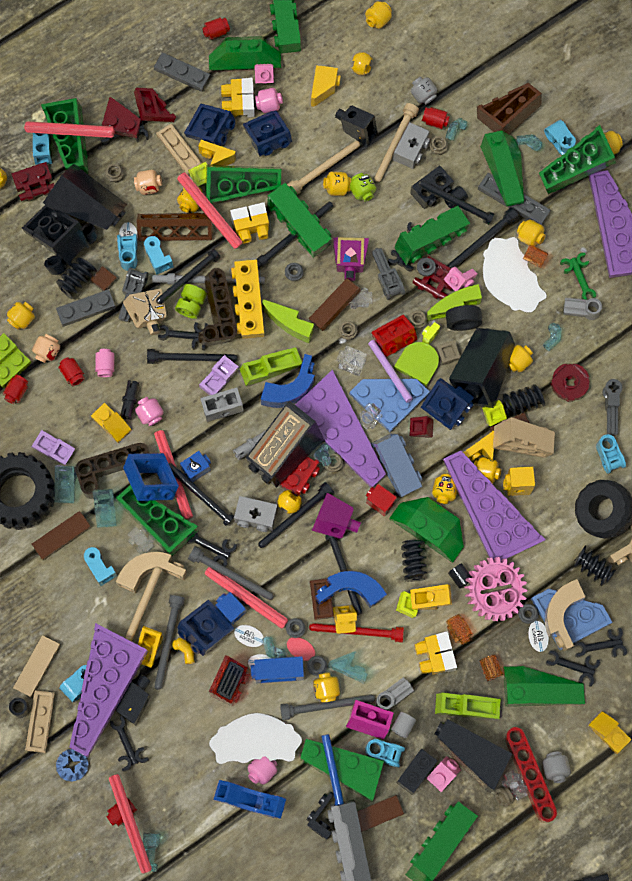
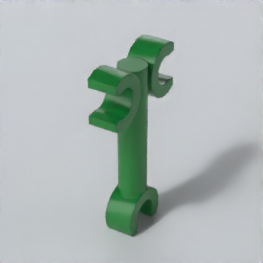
(576, 265)

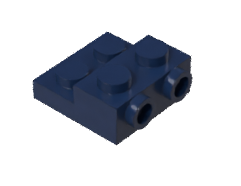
(210, 125)
(268, 133)
(448, 404)
(204, 628)

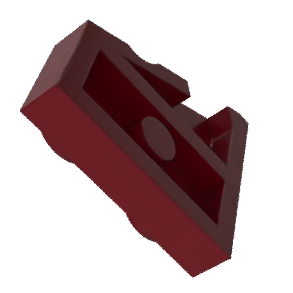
(151, 106)
(121, 119)

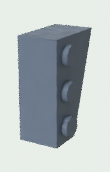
(397, 463)

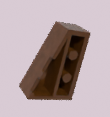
(510, 110)

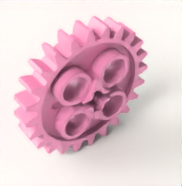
(499, 607)

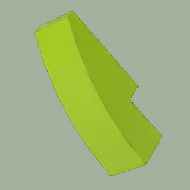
(466, 296)
(288, 320)
(270, 366)
(467, 706)

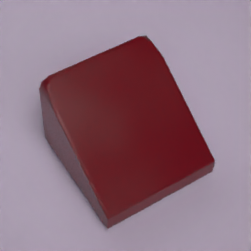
(421, 427)

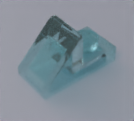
(65, 484)
(105, 508)
(343, 666)

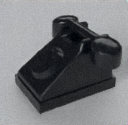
(60, 236)

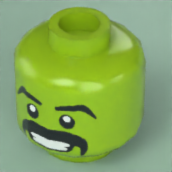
(362, 187)

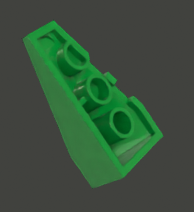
(505, 165)
(536, 688)

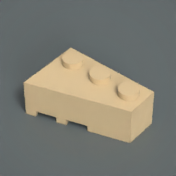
(523, 438)

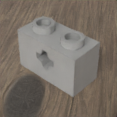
(412, 136)
(222, 404)
(247, 507)

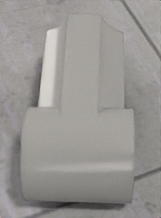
(579, 308)
(395, 694)
(403, 725)

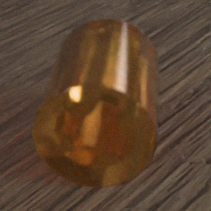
(535, 256)
(491, 668)

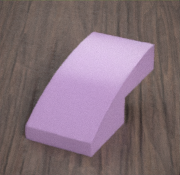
(219, 376)
(53, 447)

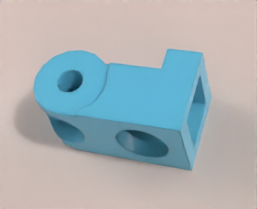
(41, 148)
(156, 256)
(94, 561)

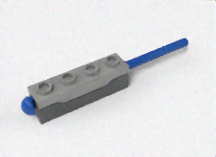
(346, 825)

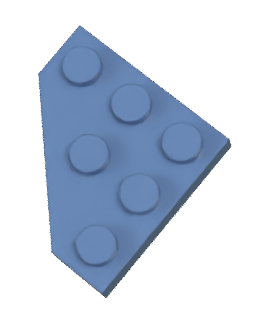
(388, 398)
(579, 619)

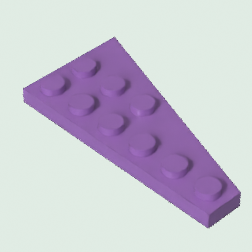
(614, 224)
(341, 429)
(493, 516)
(106, 678)

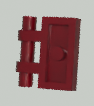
(33, 177)
(438, 277)

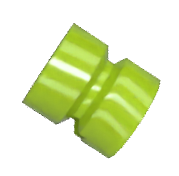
(191, 299)

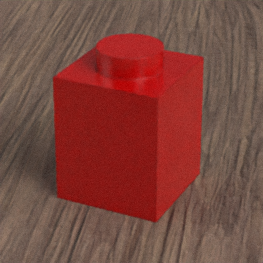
(380, 499)

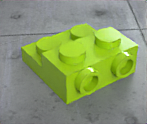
(11, 360)

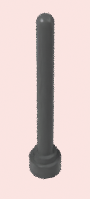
(198, 556)
(176, 603)
(288, 710)

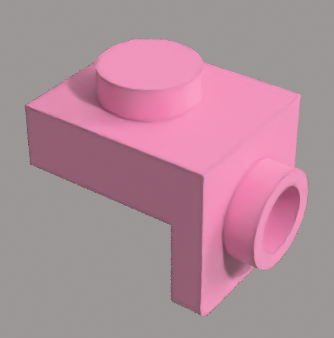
(264, 73)
(458, 281)
(444, 773)

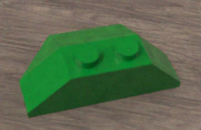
(243, 53)
(431, 524)

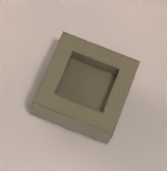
(448, 352)

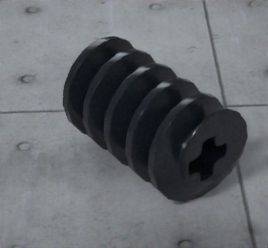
(75, 276)
(523, 399)
(413, 560)
(594, 566)

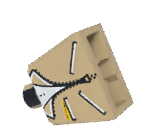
(145, 310)

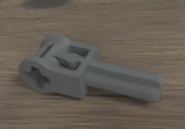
(388, 278)
(134, 283)
(612, 403)

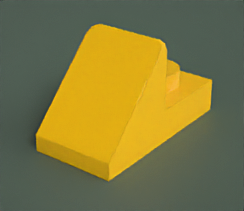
(220, 155)
(111, 422)
(483, 446)
(431, 597)
(345, 618)
(150, 640)
(609, 732)

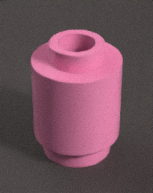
(104, 363)

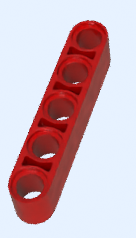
(538, 782)

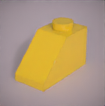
(324, 83)

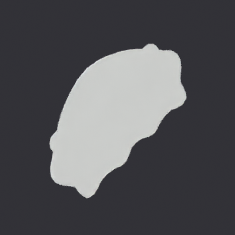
(509, 276)
(254, 738)

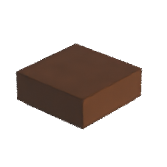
(103, 279)

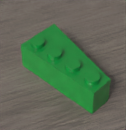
(285, 25)
(71, 147)
(578, 162)
(238, 181)
(299, 219)
(431, 235)
(163, 525)
(353, 769)
(442, 844)

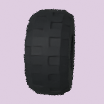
(588, 502)

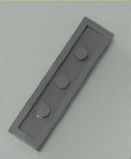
(529, 209)

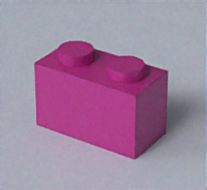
(369, 719)

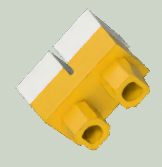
(242, 97)
(258, 224)
(436, 662)

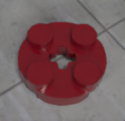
(570, 371)

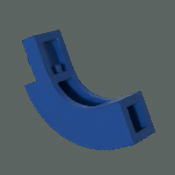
(278, 395)
(354, 581)
(249, 799)

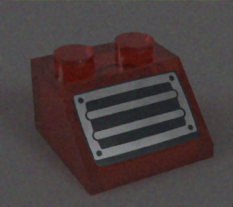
(229, 681)

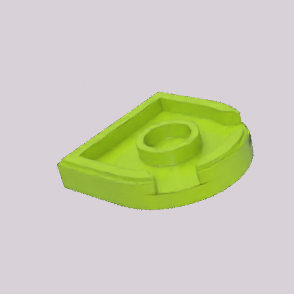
(418, 362)

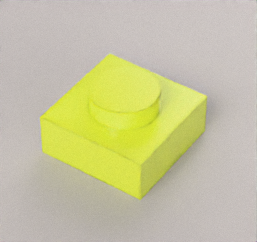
(198, 174)
(430, 333)
(495, 414)
(405, 606)

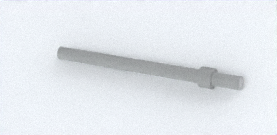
(171, 278)

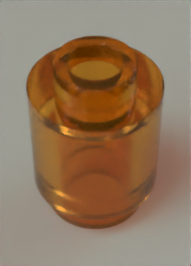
(459, 629)

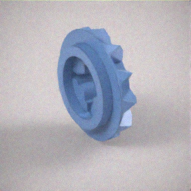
(66, 773)

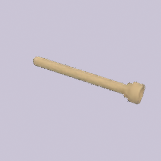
(410, 111)
(297, 185)
(143, 604)

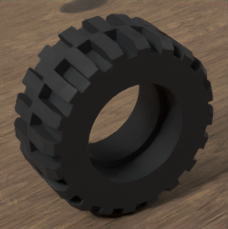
(43, 495)

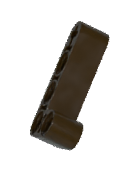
(217, 305)
(113, 466)

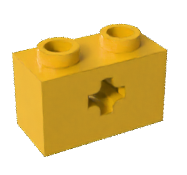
(519, 481)

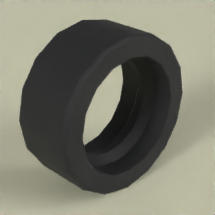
(464, 317)

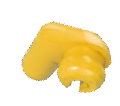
(185, 647)

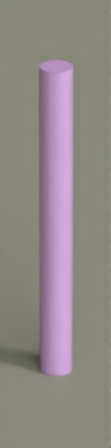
(390, 371)

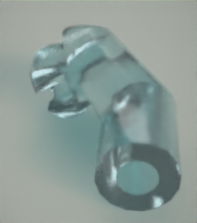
(454, 126)
(530, 140)
(555, 336)
(322, 455)
(272, 651)

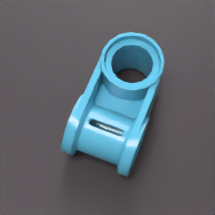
(559, 135)
(127, 248)
(610, 455)
(73, 685)
(386, 752)

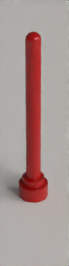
(395, 634)

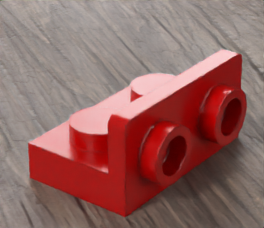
(395, 335)
(299, 479)

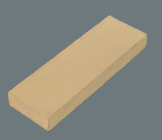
(178, 148)
(36, 666)
(40, 721)

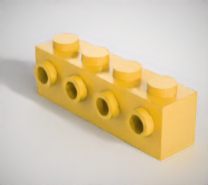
(248, 299)

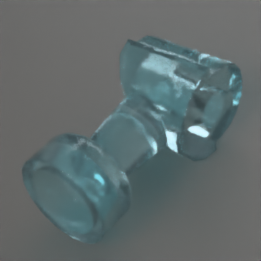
(151, 843)

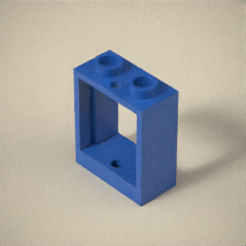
(157, 464)
(277, 670)

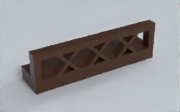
(174, 219)

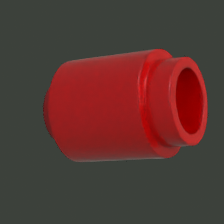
(216, 28)
(435, 117)
(71, 371)
(15, 389)
(114, 815)

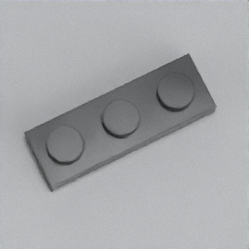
(182, 72)
(85, 308)

